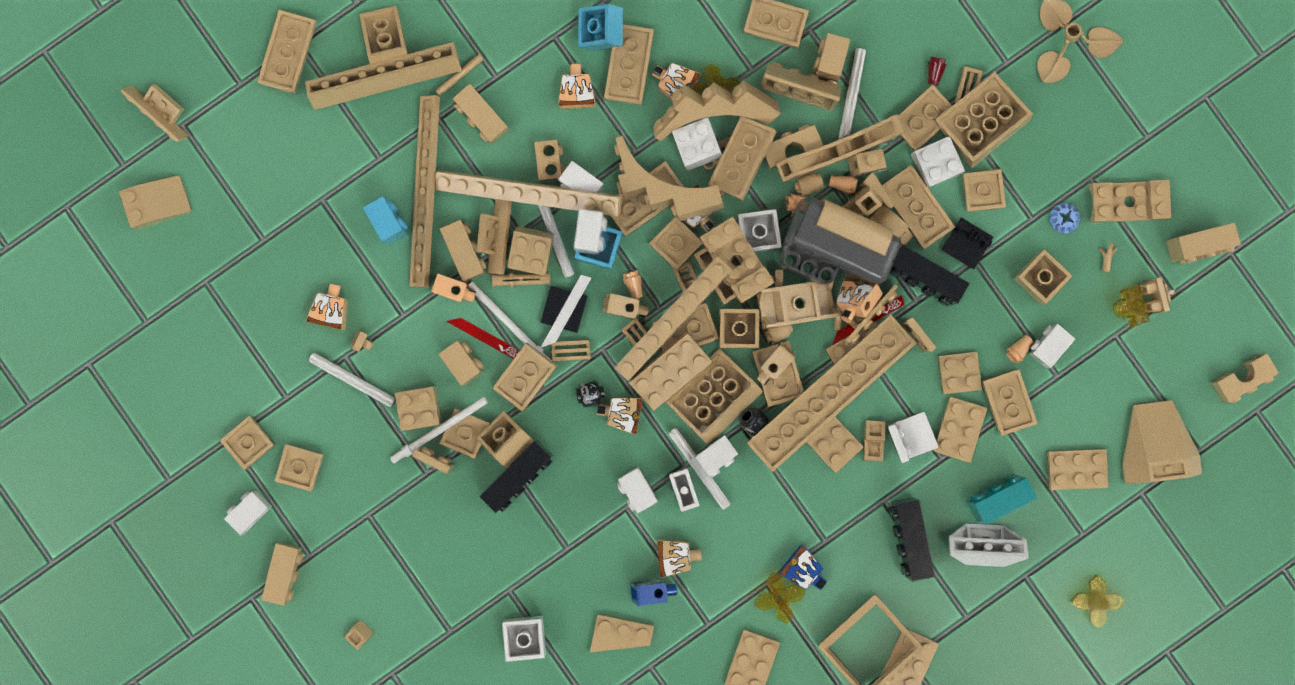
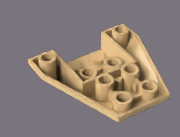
(1159, 445)

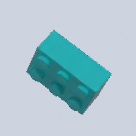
(1001, 499)

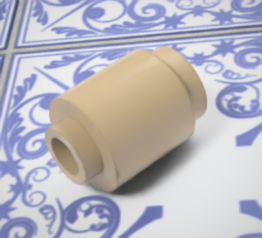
(808, 184)
(777, 333)

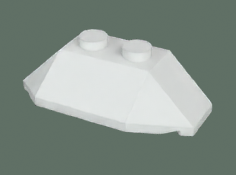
(987, 545)

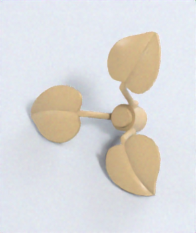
(1058, 14)

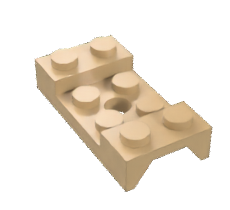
(1149, 199)
(729, 241)
(779, 308)

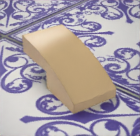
(874, 441)

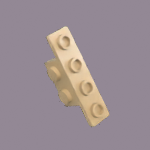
(158, 108)
(494, 236)
(861, 323)

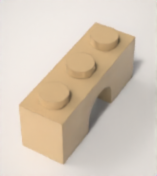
(806, 139)
(1259, 370)

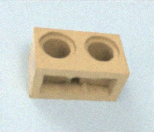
(544, 161)

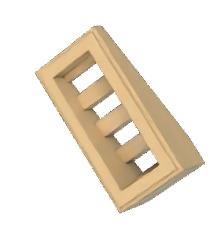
(872, 181)
(685, 267)

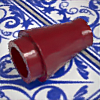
(935, 70)

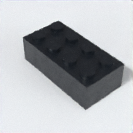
(928, 276)
(513, 479)
(912, 539)

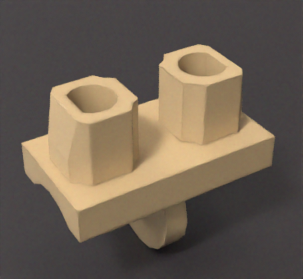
(1159, 294)

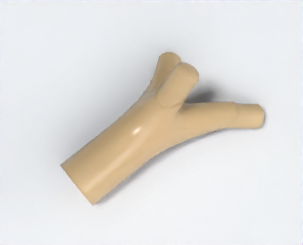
(1107, 257)
(837, 320)

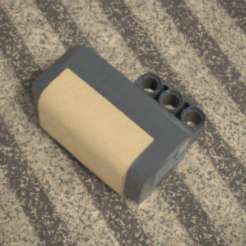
(835, 242)

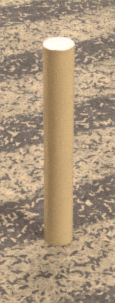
(458, 75)

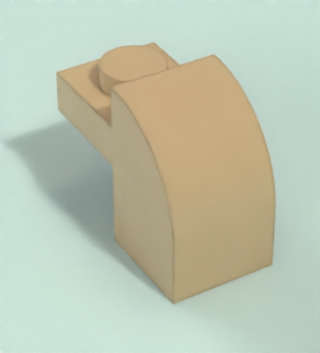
(864, 202)
(890, 220)

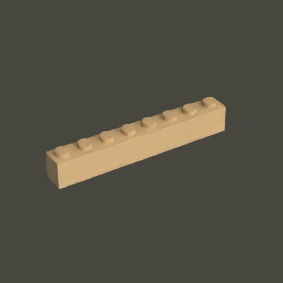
(383, 76)
(674, 317)

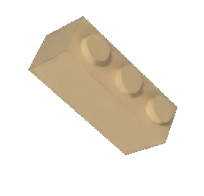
(480, 114)
(463, 250)
(282, 574)

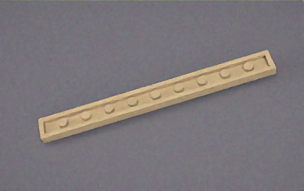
(424, 191)
(527, 192)

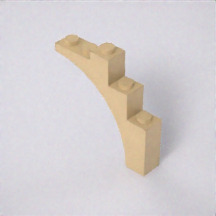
(716, 101)
(840, 150)
(686, 201)

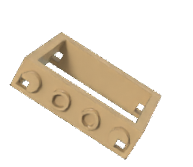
(899, 666)

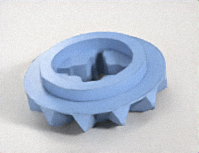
(1056, 219)

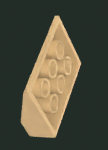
(801, 87)
(984, 119)
(714, 397)

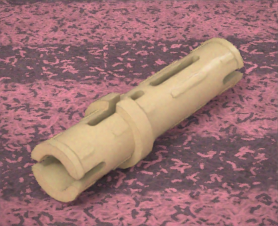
(497, 280)

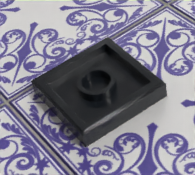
(554, 304)

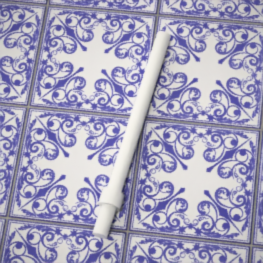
(504, 318)
(409, 449)

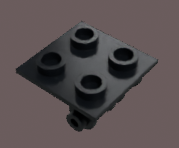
(967, 243)

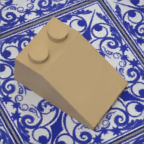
(383, 34)
(155, 202)

